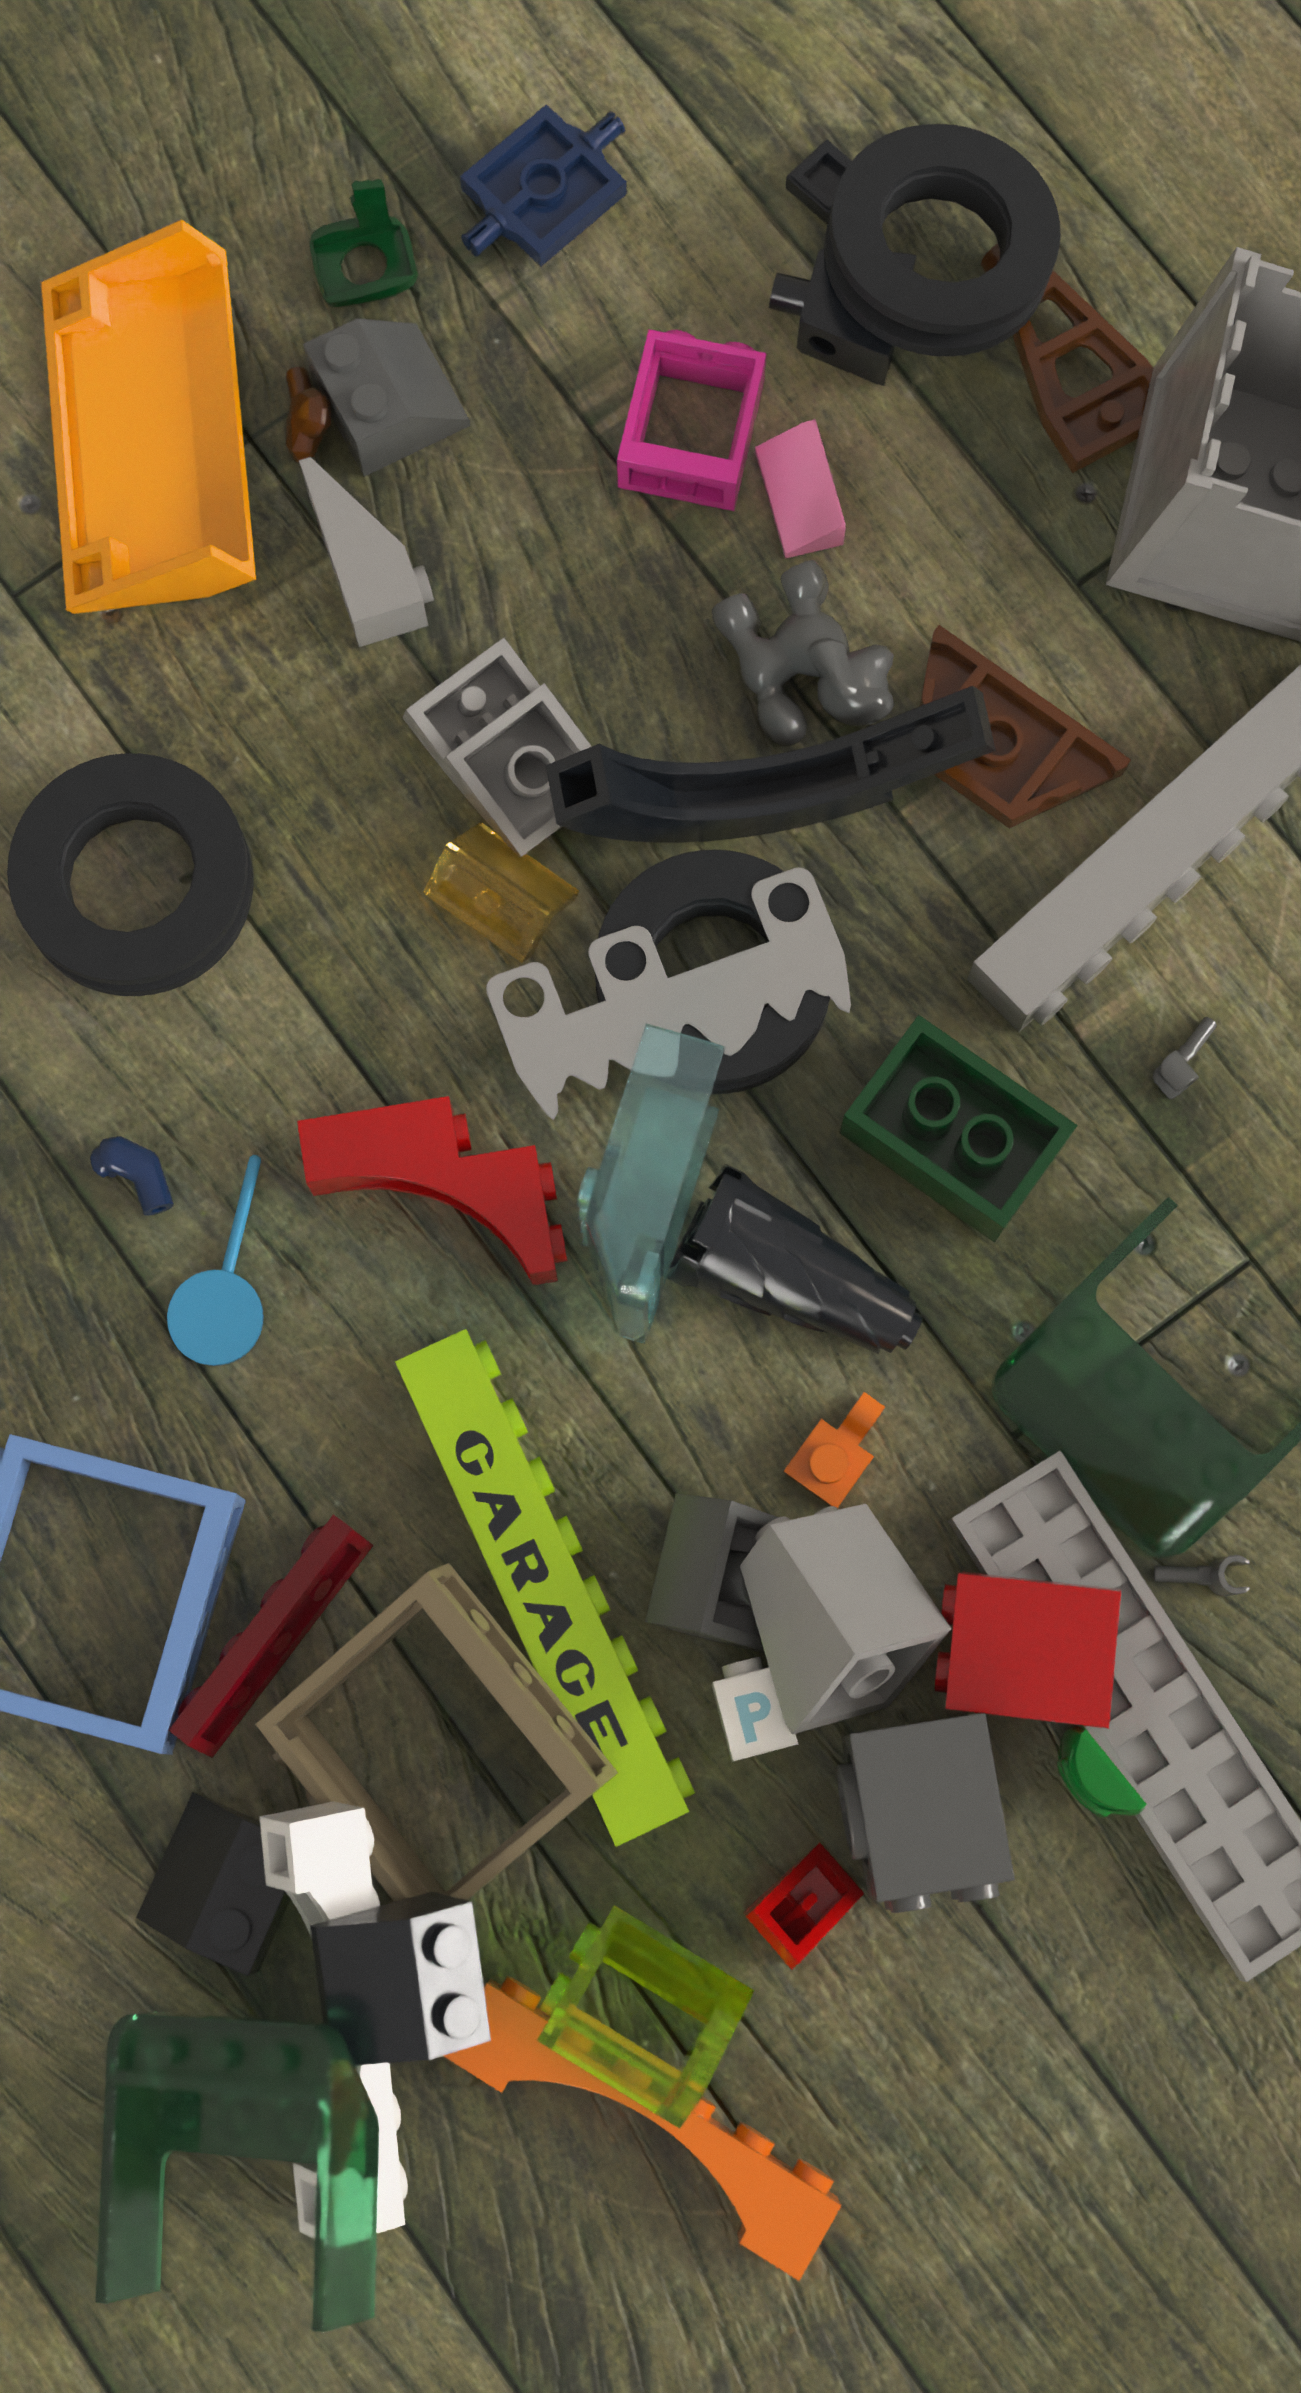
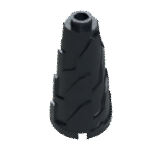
(782, 1264)

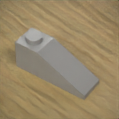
(369, 563)

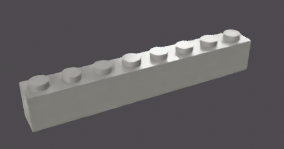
(1145, 863)

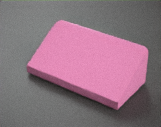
(801, 491)

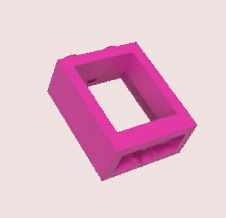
(679, 472)

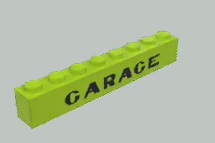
(540, 1581)

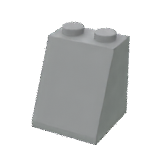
(837, 1615)

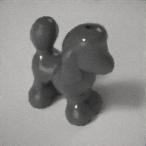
(808, 643)

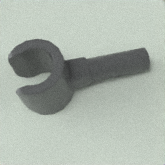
(1175, 1073)
(1204, 1575)

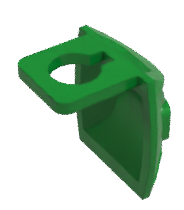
(1094, 1777)

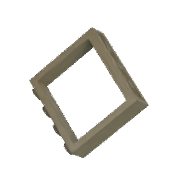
(507, 1678)

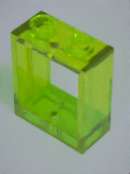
(671, 1974)

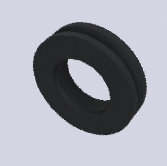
(955, 167)
(115, 792)
(717, 886)

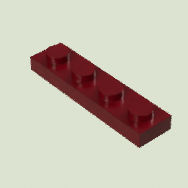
(260, 1651)

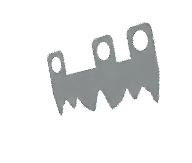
(716, 998)

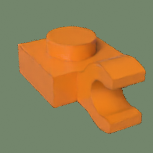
(832, 1458)

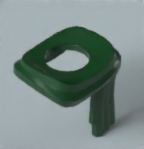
(370, 228)

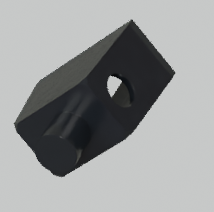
(828, 328)

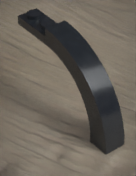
(712, 801)

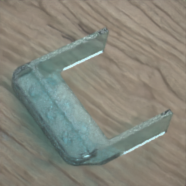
(649, 1174)

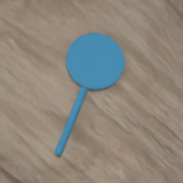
(215, 1312)

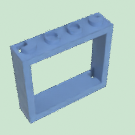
(194, 1604)

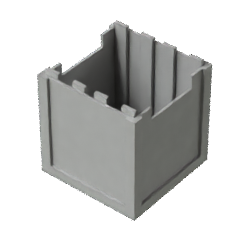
(1219, 459)

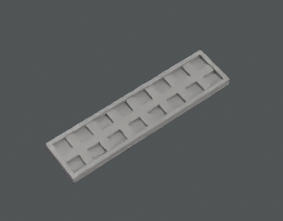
(1169, 1732)

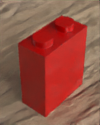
(1030, 1649)

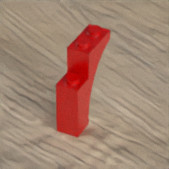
(418, 1152)

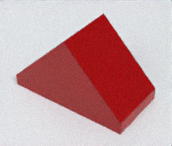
(804, 1905)

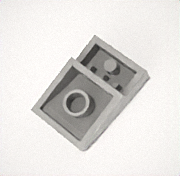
(493, 740)

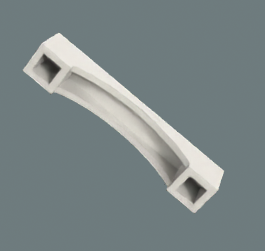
(324, 1868)

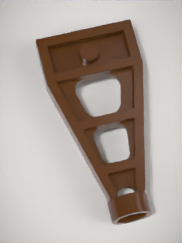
(1102, 417)

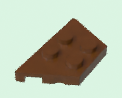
(1039, 749)

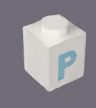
(750, 1710)

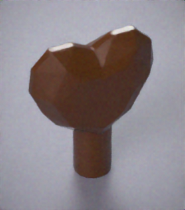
(307, 415)

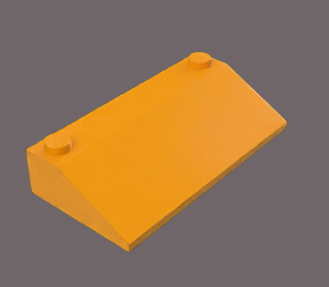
(147, 424)

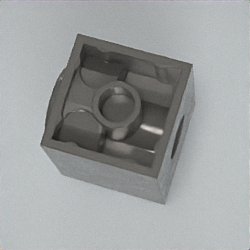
(925, 1812)

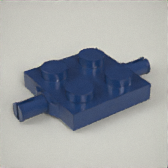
(543, 184)

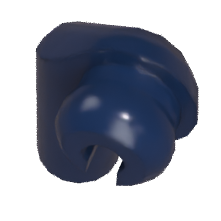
(135, 1163)

